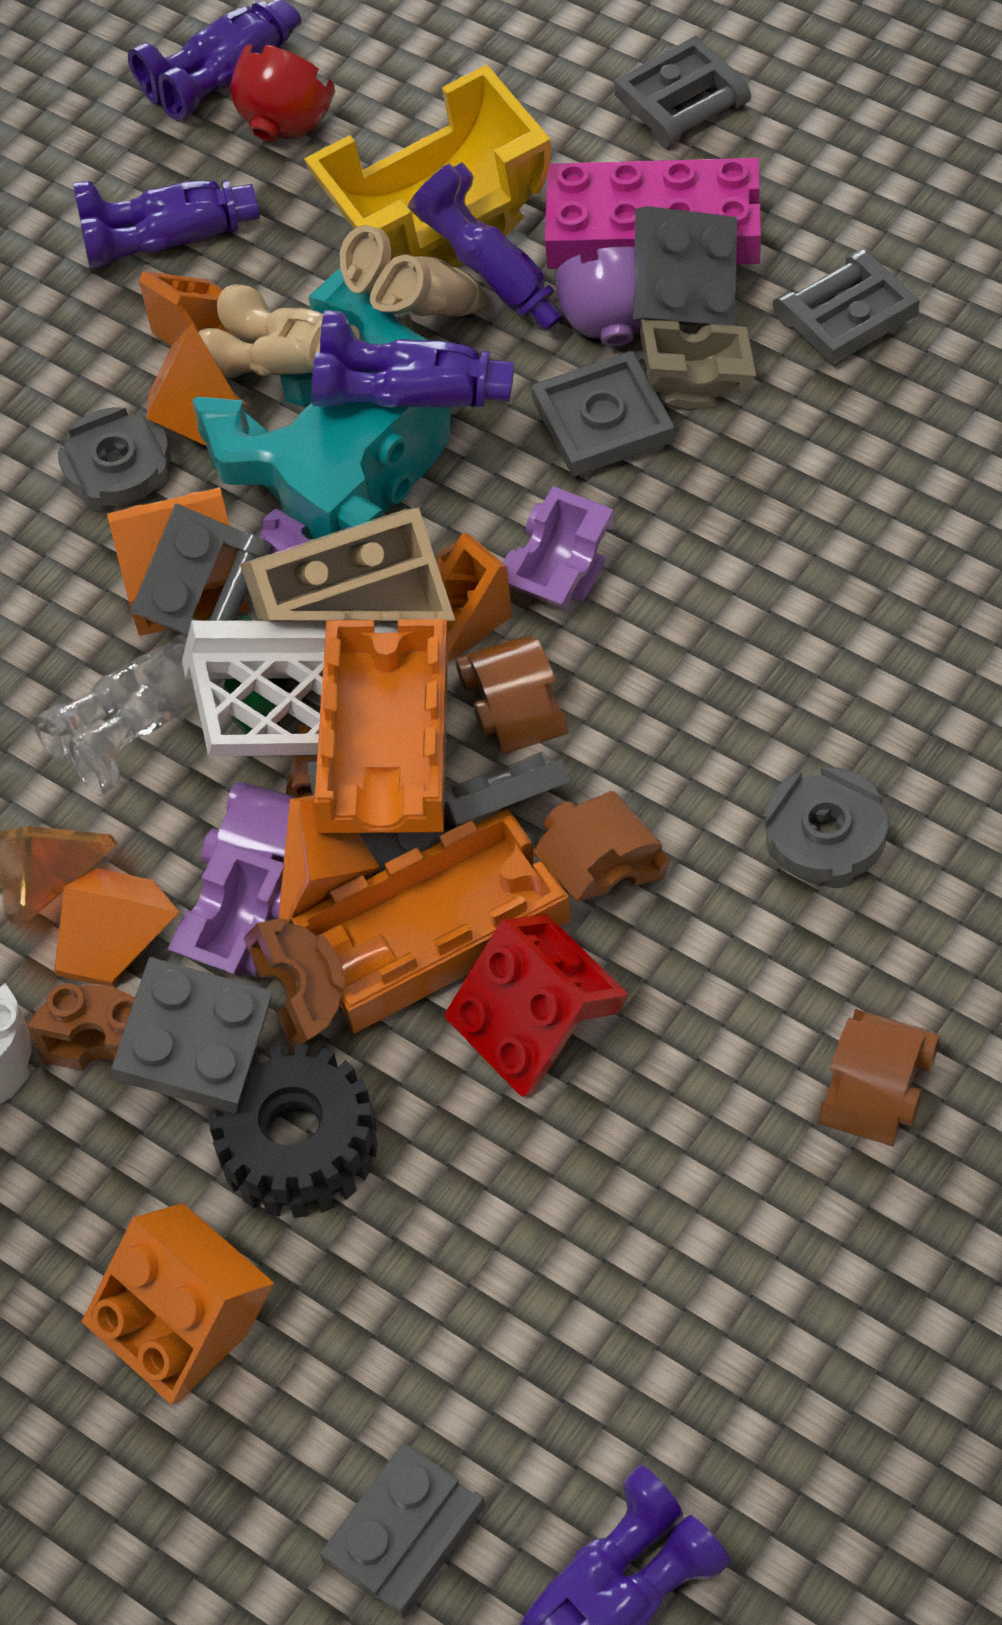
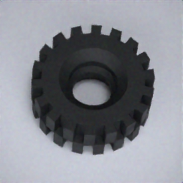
(305, 1170)

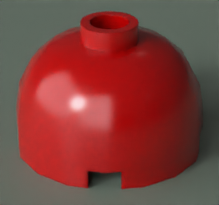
(278, 93)

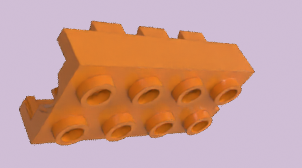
(382, 728)
(431, 915)

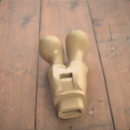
(407, 281)
(260, 339)

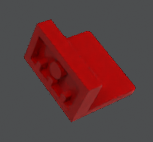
(529, 998)

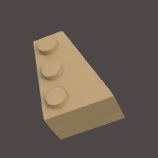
(354, 574)

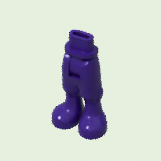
(209, 56)
(160, 217)
(484, 247)
(406, 371)
(594, 1583)

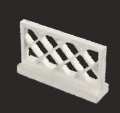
(251, 654)

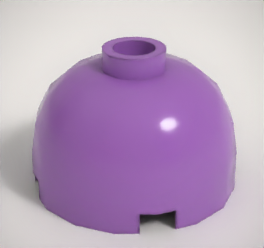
(600, 295)

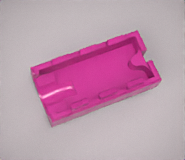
(596, 202)

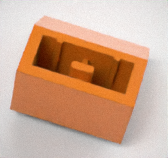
(136, 537)
(175, 1300)

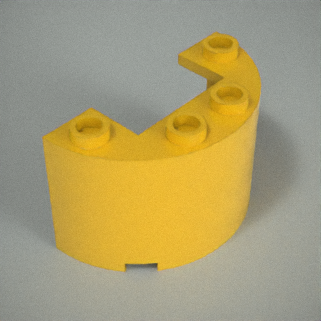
(484, 131)

